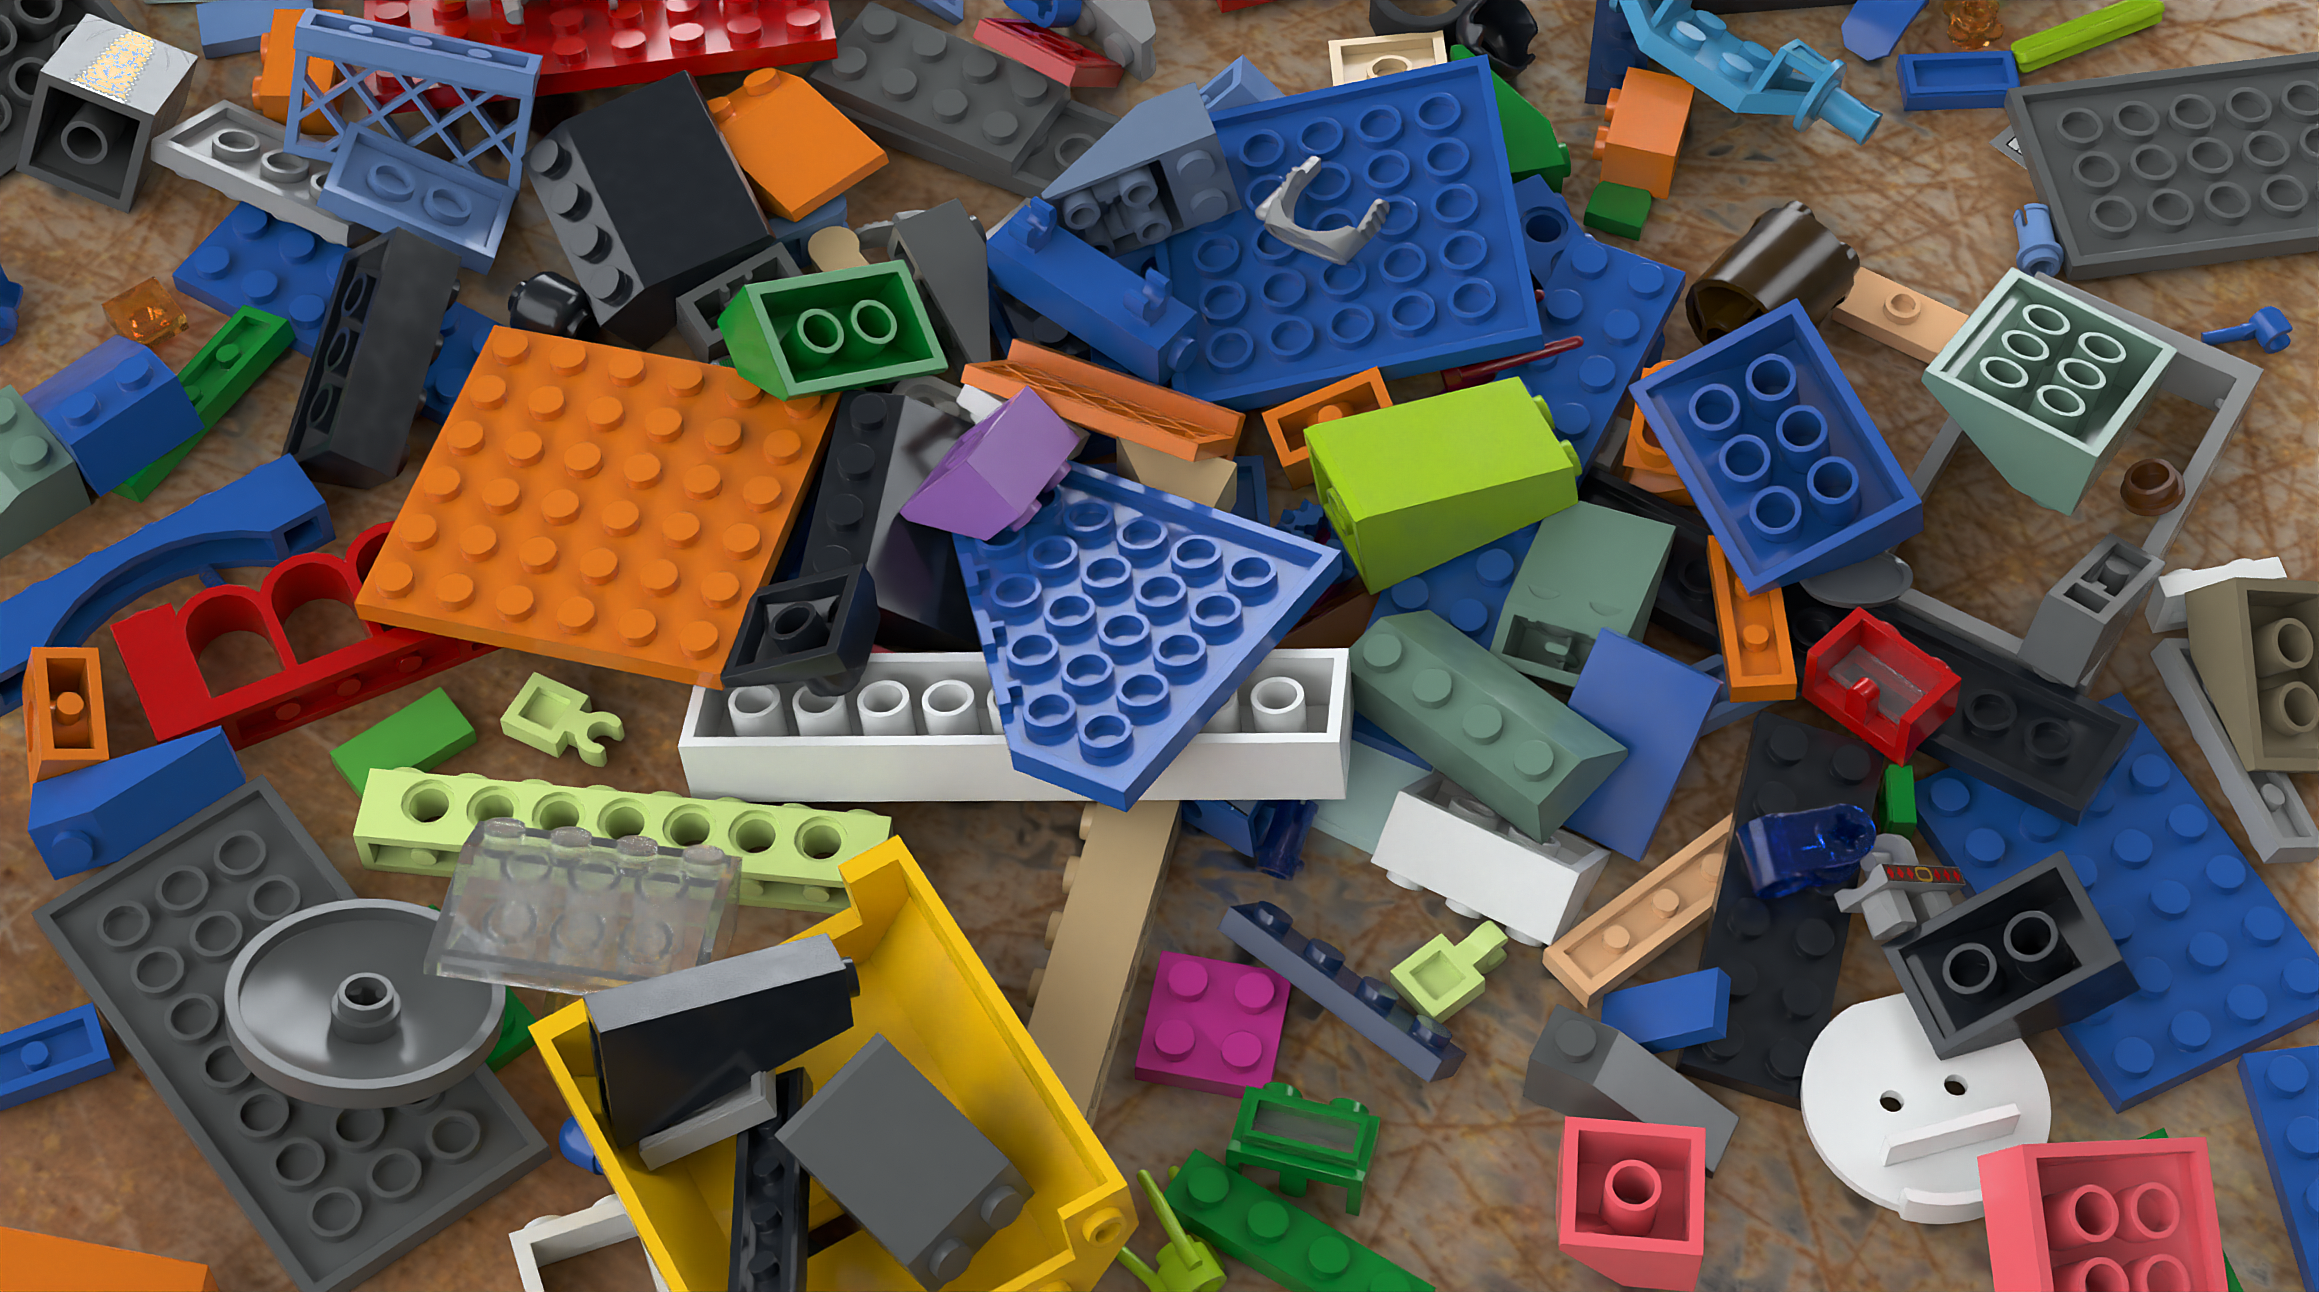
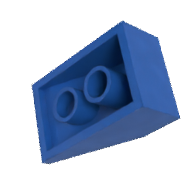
(115, 411)

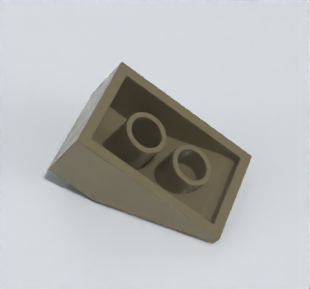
(2261, 667)

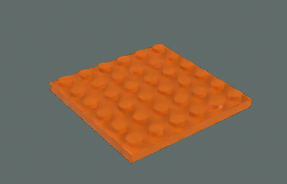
(600, 507)

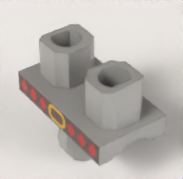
(1898, 889)

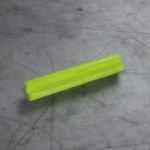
(2085, 33)

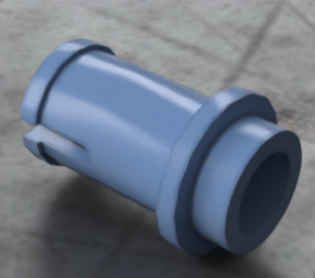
(2037, 241)

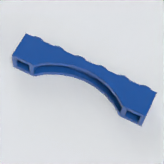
(243, 524)

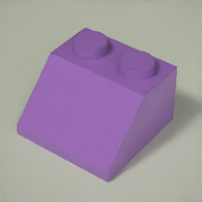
(996, 471)

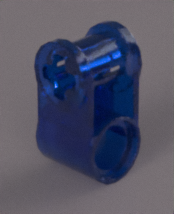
(1795, 849)

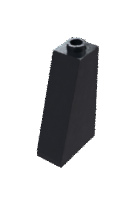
(708, 1028)

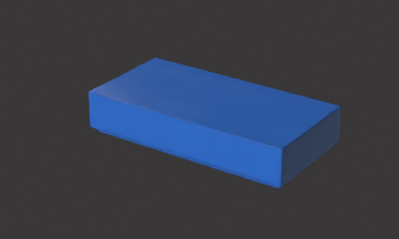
(1956, 79)
(1672, 1010)

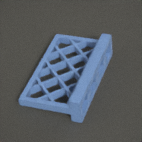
(407, 55)

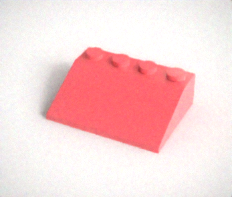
(2103, 1217)

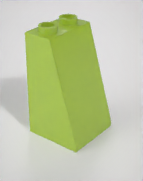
(1439, 477)

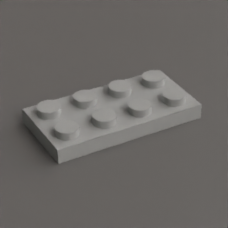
(246, 162)

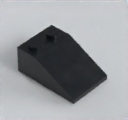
(2011, 962)

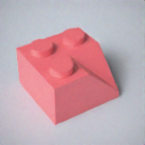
(1633, 1200)

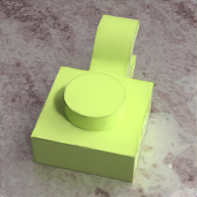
(1448, 977)

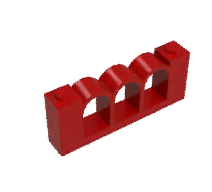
(165, 651)

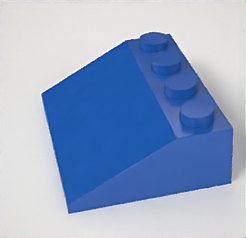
(1779, 452)

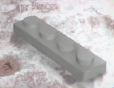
(2263, 800)

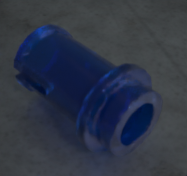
(1286, 839)

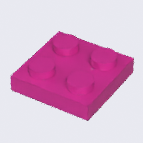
(1212, 1025)

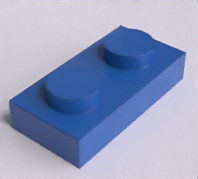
(52, 1055)

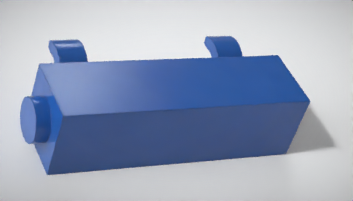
(1093, 294)

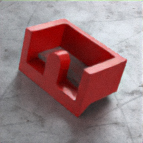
(1879, 685)

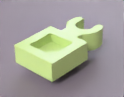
(555, 715)

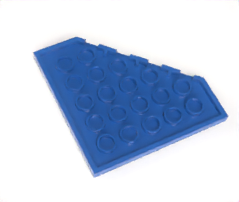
(1127, 625)

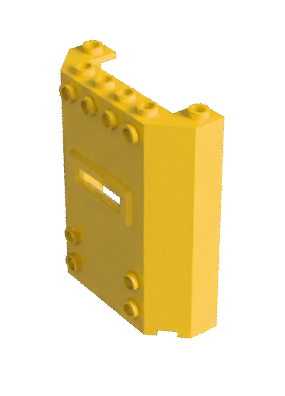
(958, 1030)

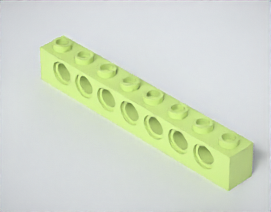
(785, 876)

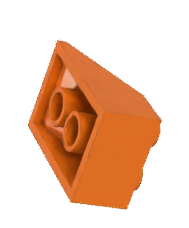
(793, 143)

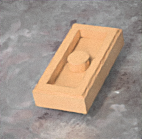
(1898, 316)

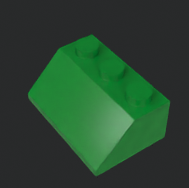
(831, 331)

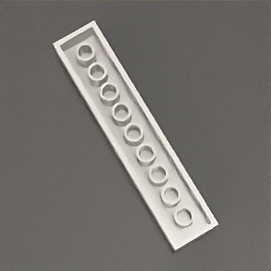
(935, 734)

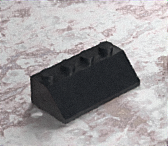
(373, 360)

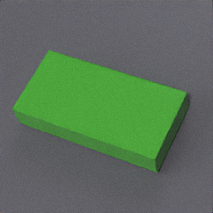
(413, 737)

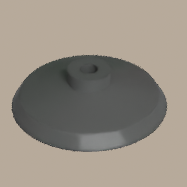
(1862, 584)

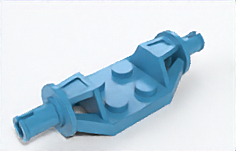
(1745, 73)

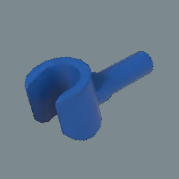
(2266, 325)

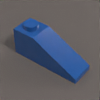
(129, 800)

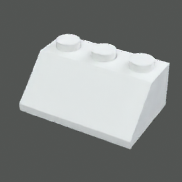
(1484, 863)

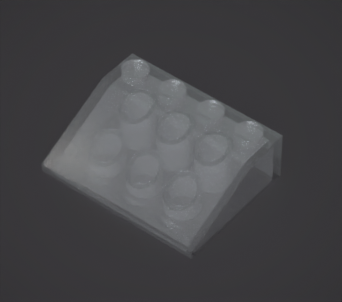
(581, 909)

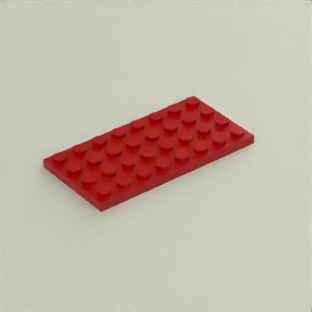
(602, 48)

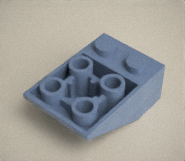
(1147, 177)

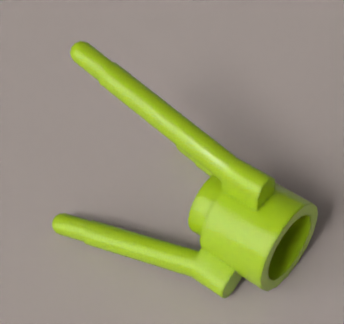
(1186, 1261)

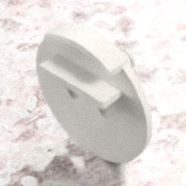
(1927, 1151)

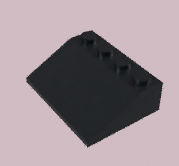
(646, 204)
(873, 466)

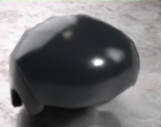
(1500, 31)

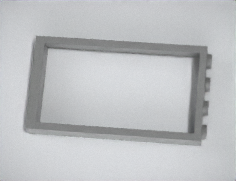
(2196, 374)

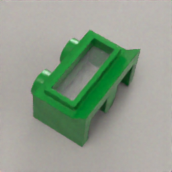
(1305, 1140)

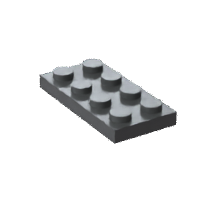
(941, 88)

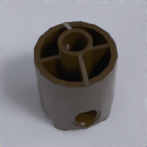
(1775, 262)

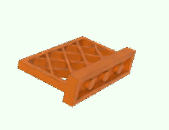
(1112, 402)

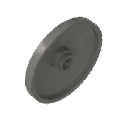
(345, 1016)

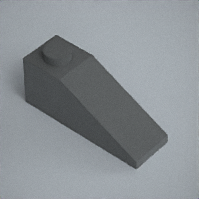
(950, 273)
(2088, 610)
(1606, 1075)

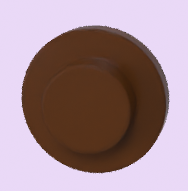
(2152, 487)

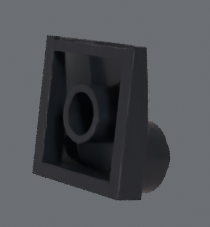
(807, 632)

